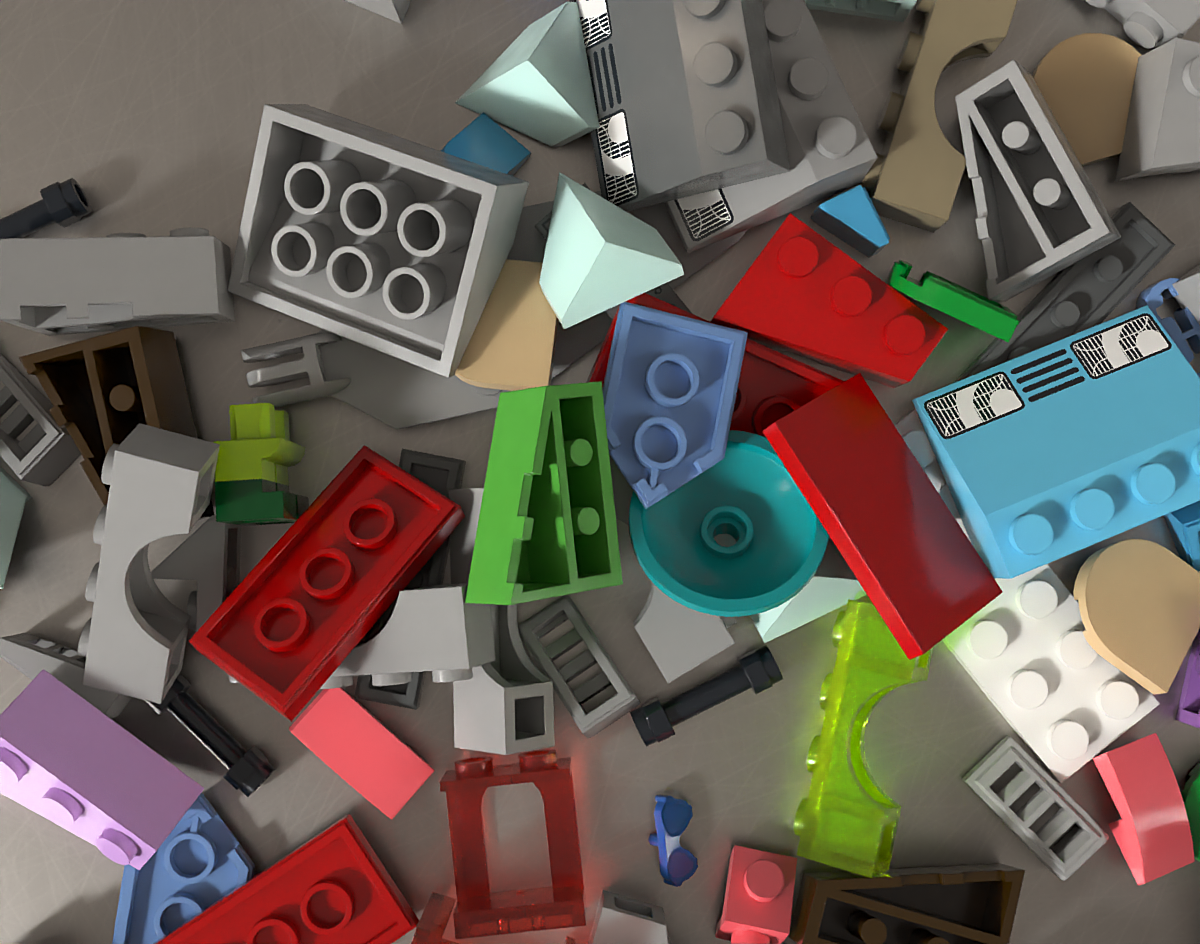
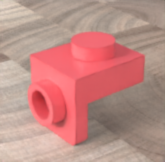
(757, 897)

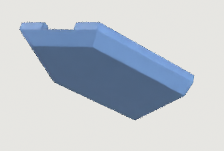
(669, 397)
(182, 878)

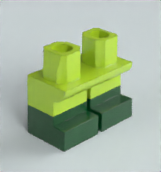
(254, 469)

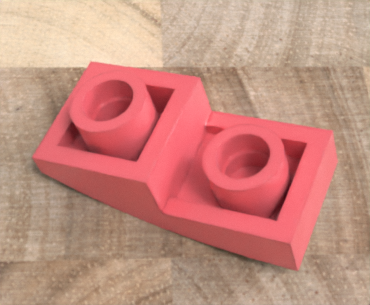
(361, 750)
(1153, 820)

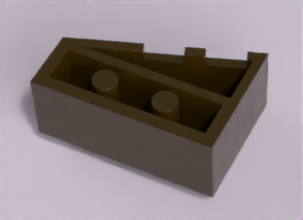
(110, 387)
(909, 906)

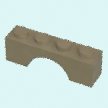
(918, 166)

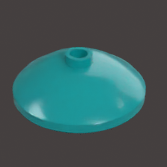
(739, 496)

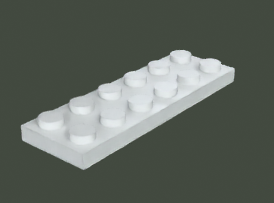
(1034, 658)

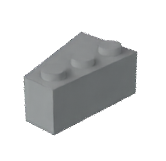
(1163, 113)
(1027, 184)
(115, 282)

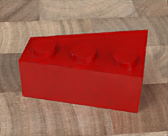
(829, 309)

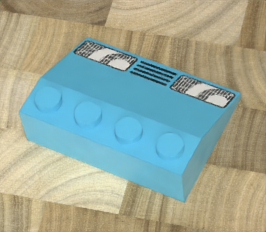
(1069, 442)

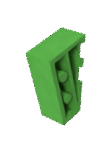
(546, 499)

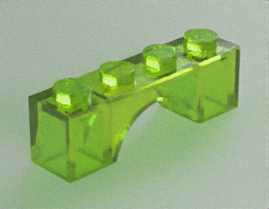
(847, 814)

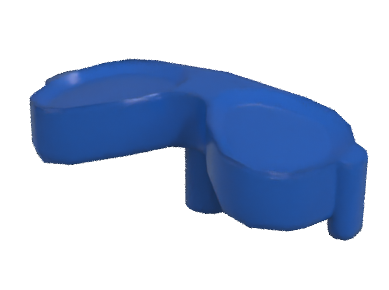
(671, 820)

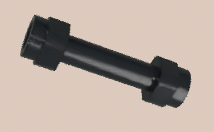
(61, 204)
(756, 671)
(246, 768)

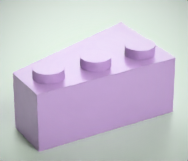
(89, 773)

